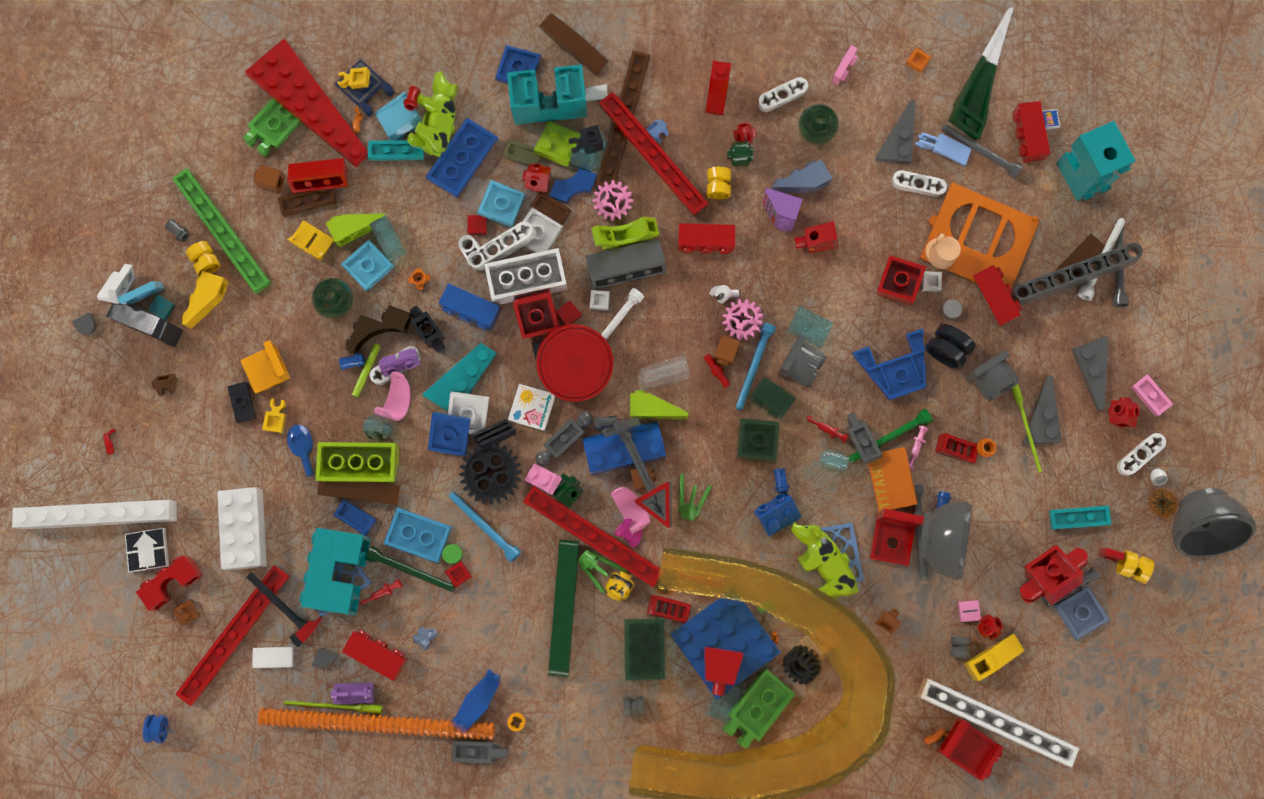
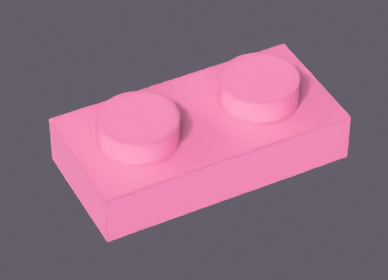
(842, 72)
(1151, 395)
(543, 479)

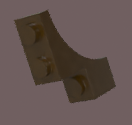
(366, 328)

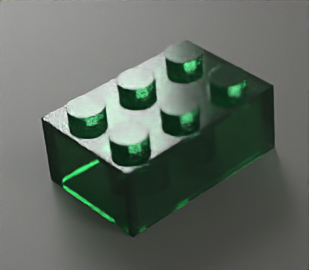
(644, 649)

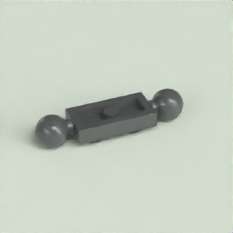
(564, 438)

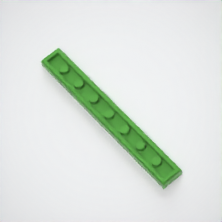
(221, 231)

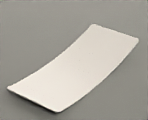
(596, 92)

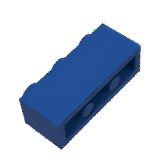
(469, 307)

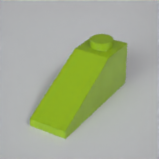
(350, 226)
(651, 407)

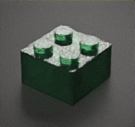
(757, 440)

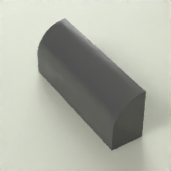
(626, 264)

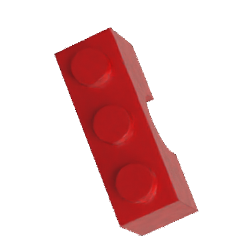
(154, 592)

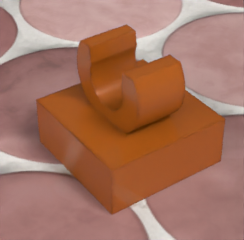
(186, 612)
(888, 621)

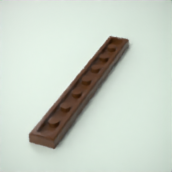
(629, 96)

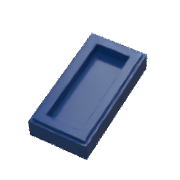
(354, 517)

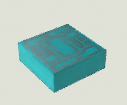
(161, 307)

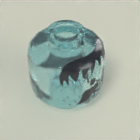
(377, 428)

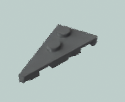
(899, 144)
(1093, 366)
(1044, 421)

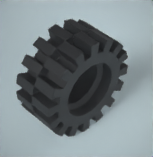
(808, 659)

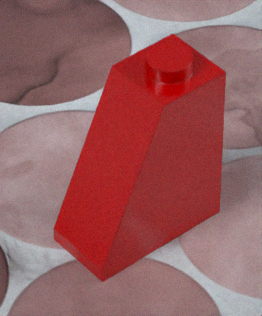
(718, 87)

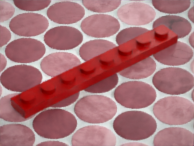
(653, 154)
(592, 536)
(231, 638)

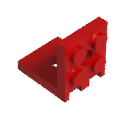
(897, 526)

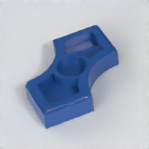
(565, 189)

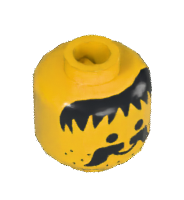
(619, 586)

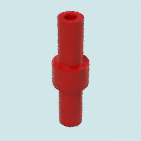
(717, 371)

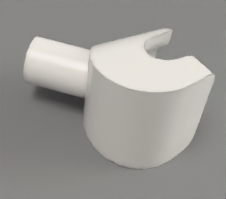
(724, 292)

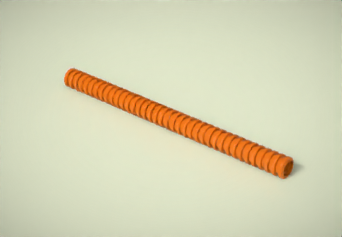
(371, 723)

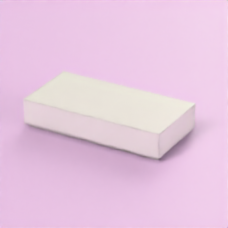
(273, 657)

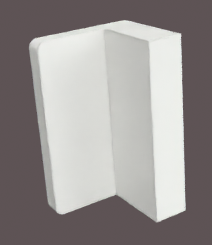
(117, 284)

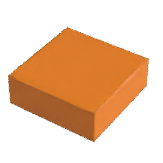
(918, 60)

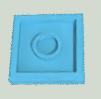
(501, 203)
(367, 265)
(141, 292)

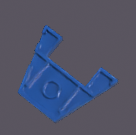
(900, 374)

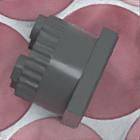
(802, 362)
(994, 376)

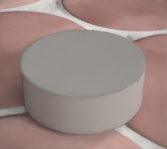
(951, 309)

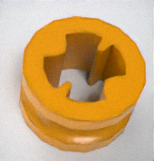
(522, 723)

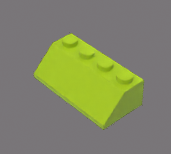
(357, 462)

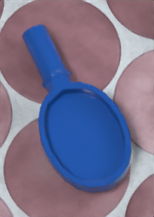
(301, 444)

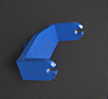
(476, 701)

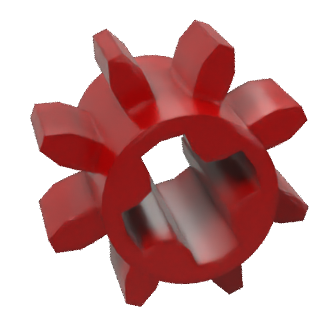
(745, 133)
(990, 627)

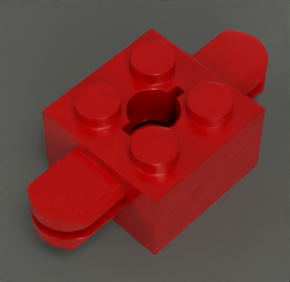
(1047, 568)

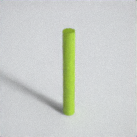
(366, 370)

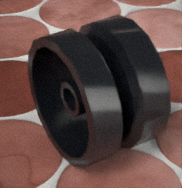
(950, 346)

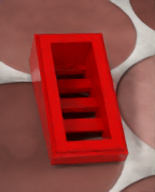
(945, 444)
(652, 606)

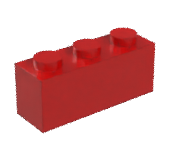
(1031, 131)
(317, 175)
(706, 238)
(997, 294)
(375, 654)

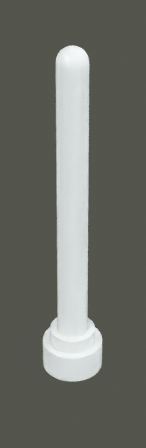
(1087, 291)
(633, 298)

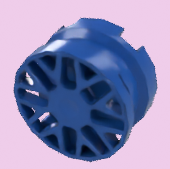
(155, 728)

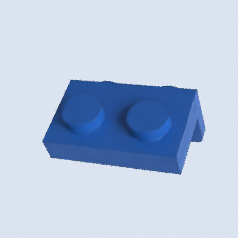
(777, 513)

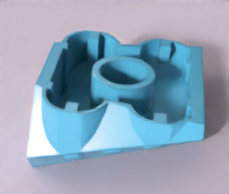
(397, 119)

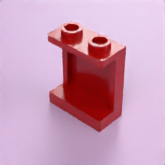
(970, 750)

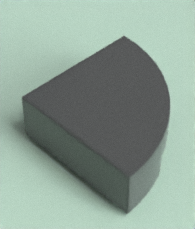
(324, 658)

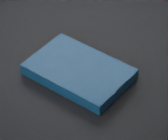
(417, 535)

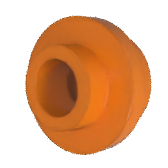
(991, 447)

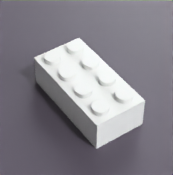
(525, 276)
(242, 528)

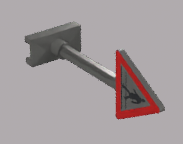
(656, 500)

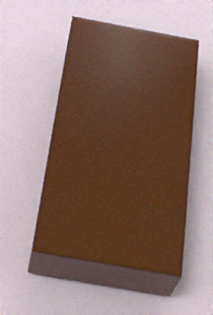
(551, 208)

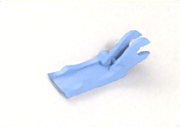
(945, 146)

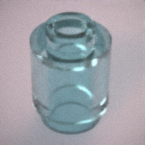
(834, 460)

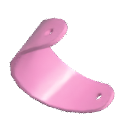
(397, 400)
(626, 504)

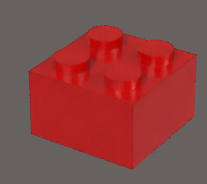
(901, 280)
(536, 314)

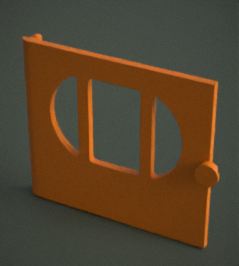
(969, 260)

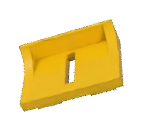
(304, 235)

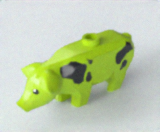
(438, 121)
(827, 559)

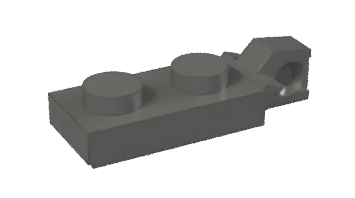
(863, 440)
(477, 752)

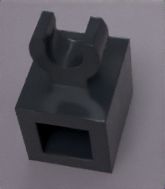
(589, 139)

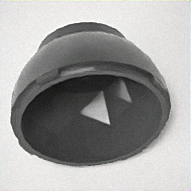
(1211, 524)
(946, 538)

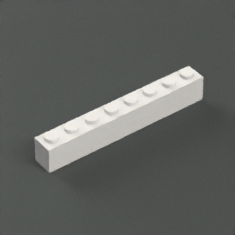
(94, 514)
(997, 722)

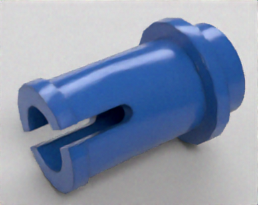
(352, 361)
(780, 480)
(943, 498)

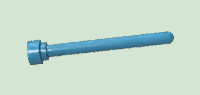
(766, 332)
(509, 550)

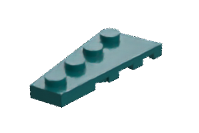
(461, 377)

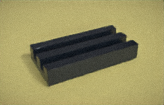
(493, 432)

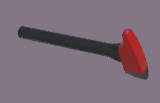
(304, 628)

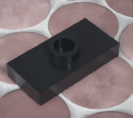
(241, 402)

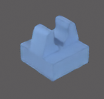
(657, 127)

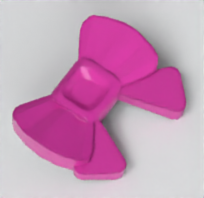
(622, 531)

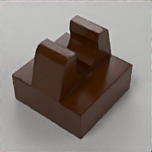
(164, 381)

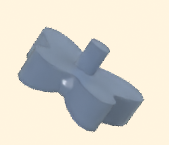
(424, 636)

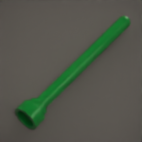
(922, 418)

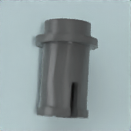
(180, 233)
(604, 422)

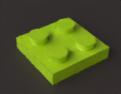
(555, 145)

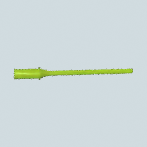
(1019, 400)
(361, 708)

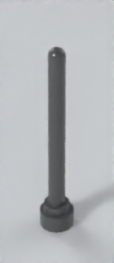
(1012, 168)
(1120, 299)
(919, 489)

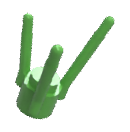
(689, 510)
(590, 561)

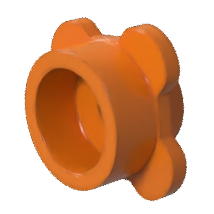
(413, 279)

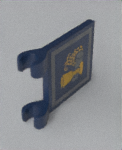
(362, 95)

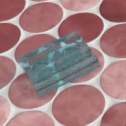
(810, 326)
(720, 708)

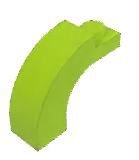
(620, 236)

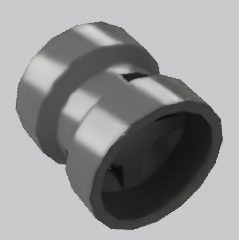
(960, 647)
(633, 706)

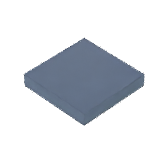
(1081, 613)

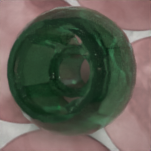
(815, 135)
(327, 286)

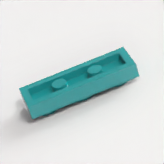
(393, 150)
(1079, 517)

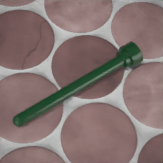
(374, 555)

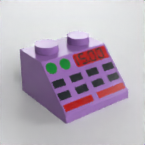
(781, 208)

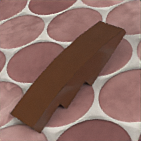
(573, 43)
(361, 491)

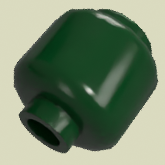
(740, 154)

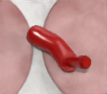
(108, 443)

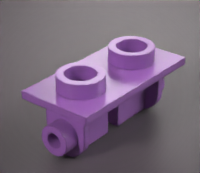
(407, 360)
(353, 693)

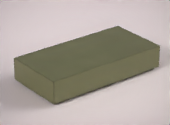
(520, 153)

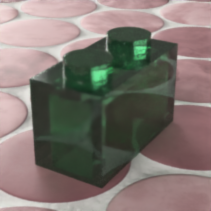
(772, 398)

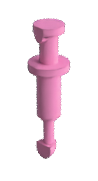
(917, 445)

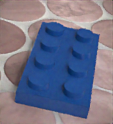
(462, 158)

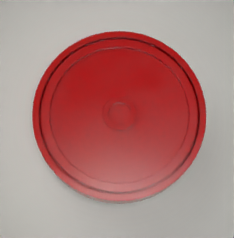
(574, 362)

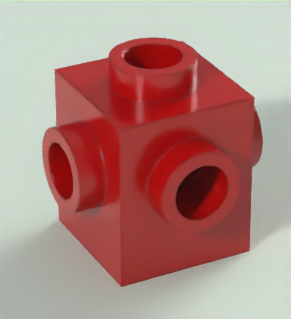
(537, 177)
(1123, 412)

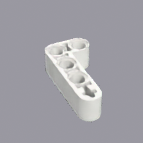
(498, 242)

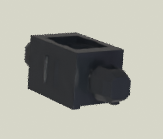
(421, 318)

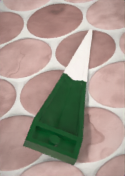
(973, 102)

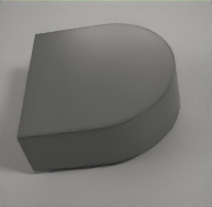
(85, 324)

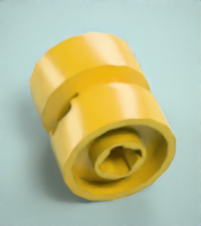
(718, 183)
(203, 258)
(1138, 568)

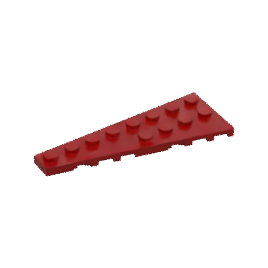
(293, 87)

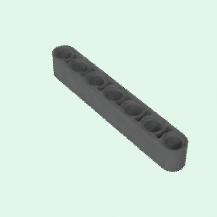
(1084, 267)

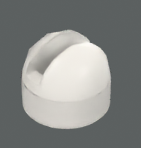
(1158, 477)

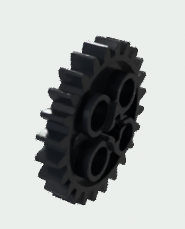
(495, 490)

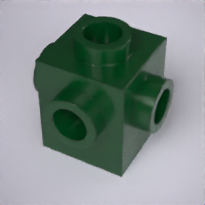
(568, 490)

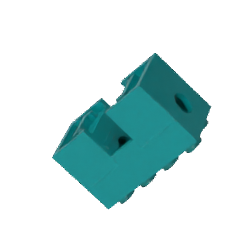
(533, 107)
(1096, 161)
(327, 549)

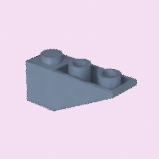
(807, 180)

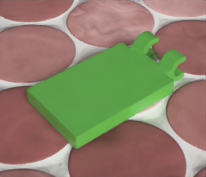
(271, 127)
(758, 708)

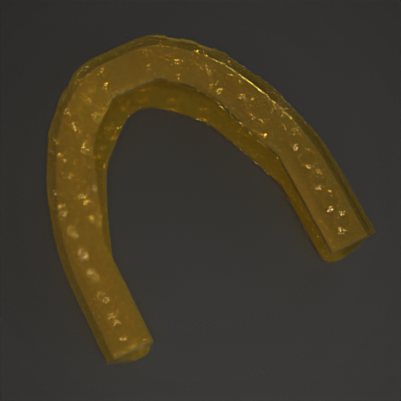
(797, 765)

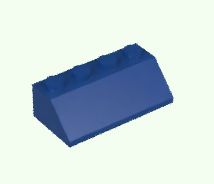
(611, 454)

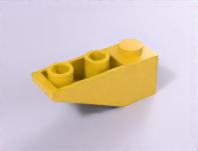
(207, 294)
(993, 658)

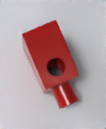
(825, 238)
(721, 668)

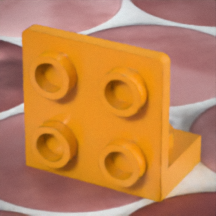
(265, 368)

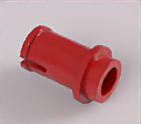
(410, 102)

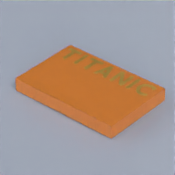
(893, 480)

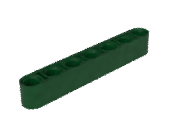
(563, 608)

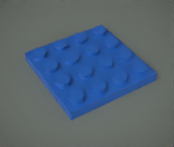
(726, 626)

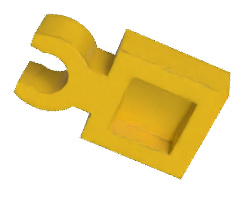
(356, 79)
(275, 420)

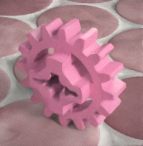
(606, 202)
(744, 311)

